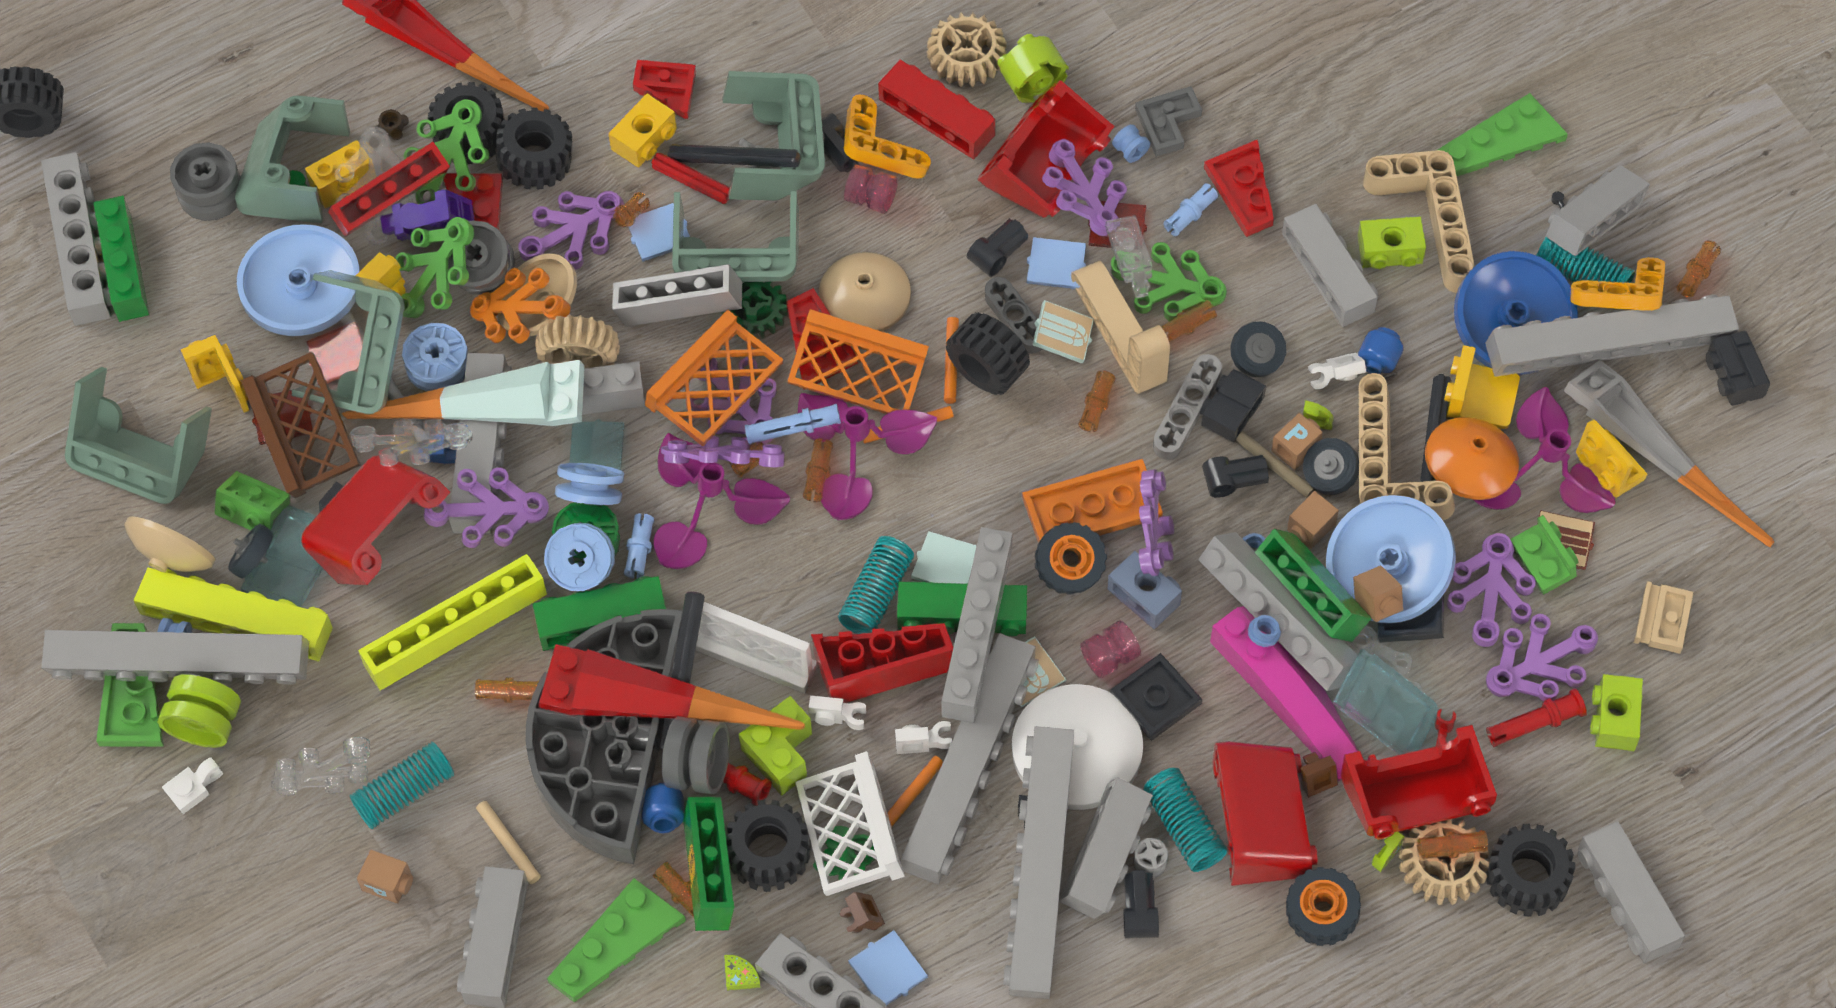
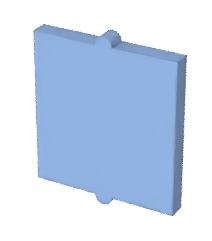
(654, 232)
(1054, 261)
(888, 968)

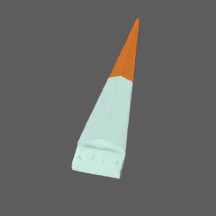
(528, 395)

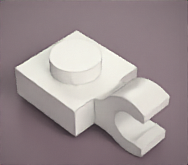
(1341, 368)
(832, 710)
(918, 739)
(189, 788)

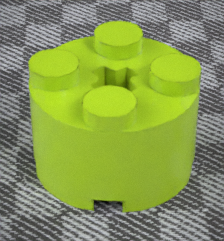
(1032, 67)

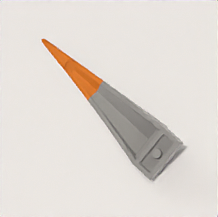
(1624, 415)

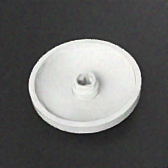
(1105, 739)

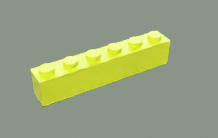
(227, 610)
(453, 622)

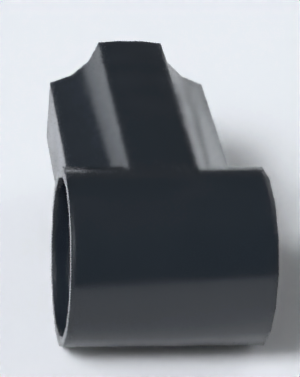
(834, 143)
(993, 252)
(1226, 476)
(1140, 914)

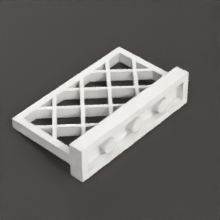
(755, 648)
(877, 824)

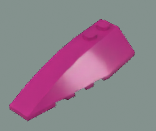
(1284, 687)

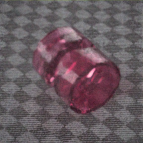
(867, 187)
(1114, 647)

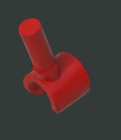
(1443, 726)

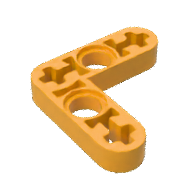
(868, 149)
(1641, 295)

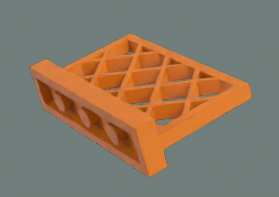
(863, 338)
(689, 367)

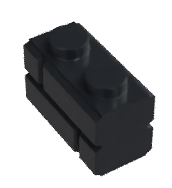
(1737, 368)

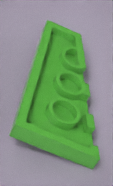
(1509, 132)
(129, 708)
(619, 934)

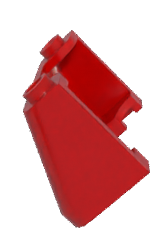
(1024, 155)
(360, 511)
(1419, 785)
(1262, 812)

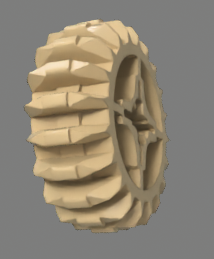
(966, 60)
(577, 339)
(1446, 887)

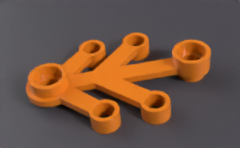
(488, 305)

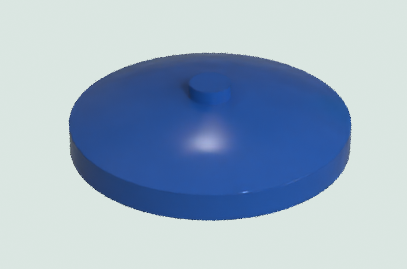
(1509, 291)

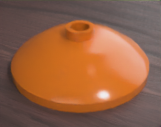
(1469, 469)

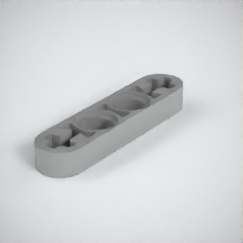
(1184, 405)

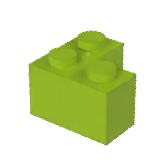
(773, 747)

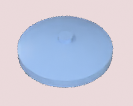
(279, 283)
(1401, 538)

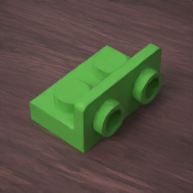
(249, 501)
(1545, 555)

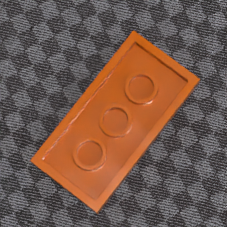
(1101, 500)

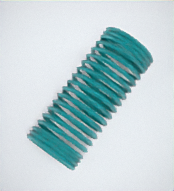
(1586, 260)
(891, 559)
(438, 766)
(1203, 849)

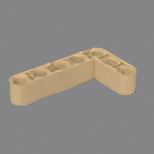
(1440, 208)
(1138, 352)
(1380, 460)

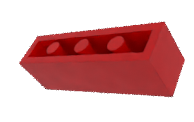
(937, 108)
(388, 189)

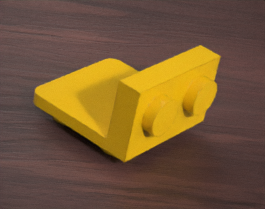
(210, 362)
(1479, 392)
(1609, 460)

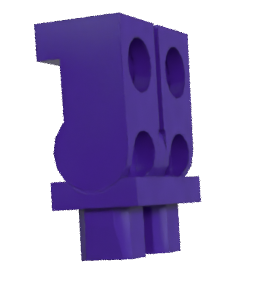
(428, 216)

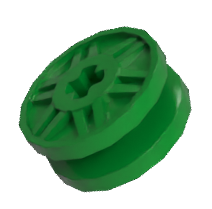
(597, 515)

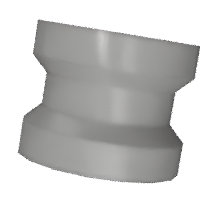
(1151, 850)

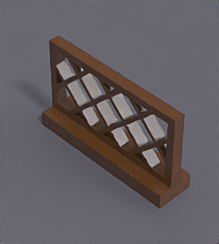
(276, 436)

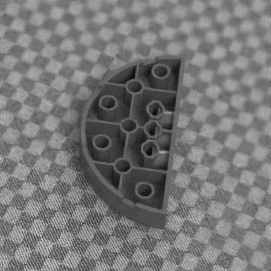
(599, 767)

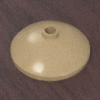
(561, 283)
(872, 304)
(167, 547)

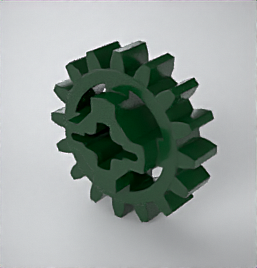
(761, 308)

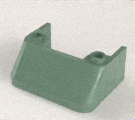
(795, 108)
(264, 181)
(750, 264)
(369, 386)
(123, 457)

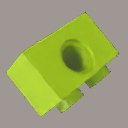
(1377, 234)
(1620, 694)

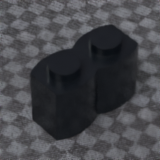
(1232, 405)

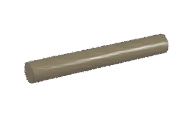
(1275, 464)

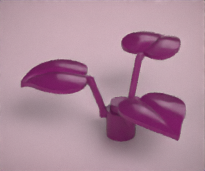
(1545, 419)
(904, 433)
(755, 504)

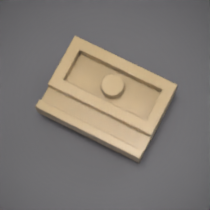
(1663, 617)

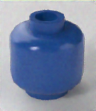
(1381, 350)
(663, 808)

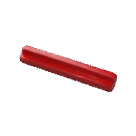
(691, 177)

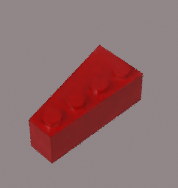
(881, 660)

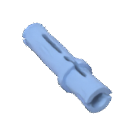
(791, 424)

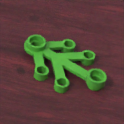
(451, 146)
(437, 265)
(1175, 282)

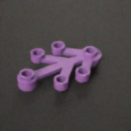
(1063, 155)
(573, 225)
(745, 411)
(736, 453)
(491, 508)
(1154, 555)
(1493, 585)
(1539, 663)

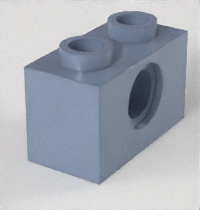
(1151, 605)

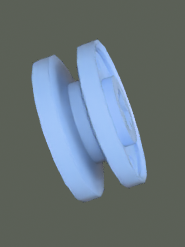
(431, 342)
(589, 483)
(584, 538)

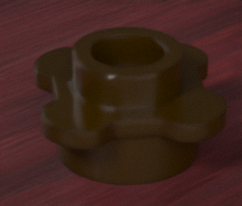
(392, 117)

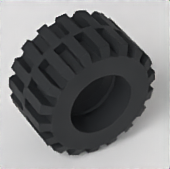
(29, 102)
(491, 115)
(531, 167)
(987, 353)
(761, 821)
(1542, 848)

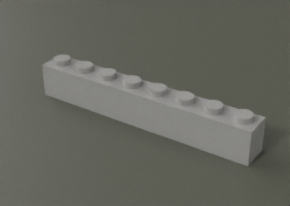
(1609, 335)
(174, 654)
(968, 761)
(1041, 862)

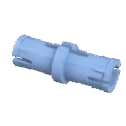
(1190, 209)
(639, 545)

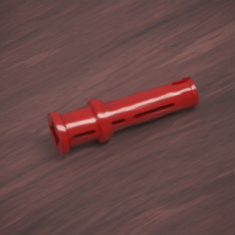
(1550, 713)
(742, 781)

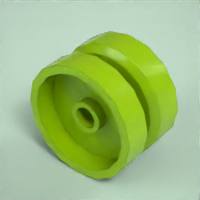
(199, 711)

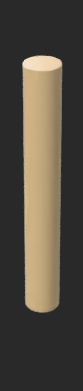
(508, 841)

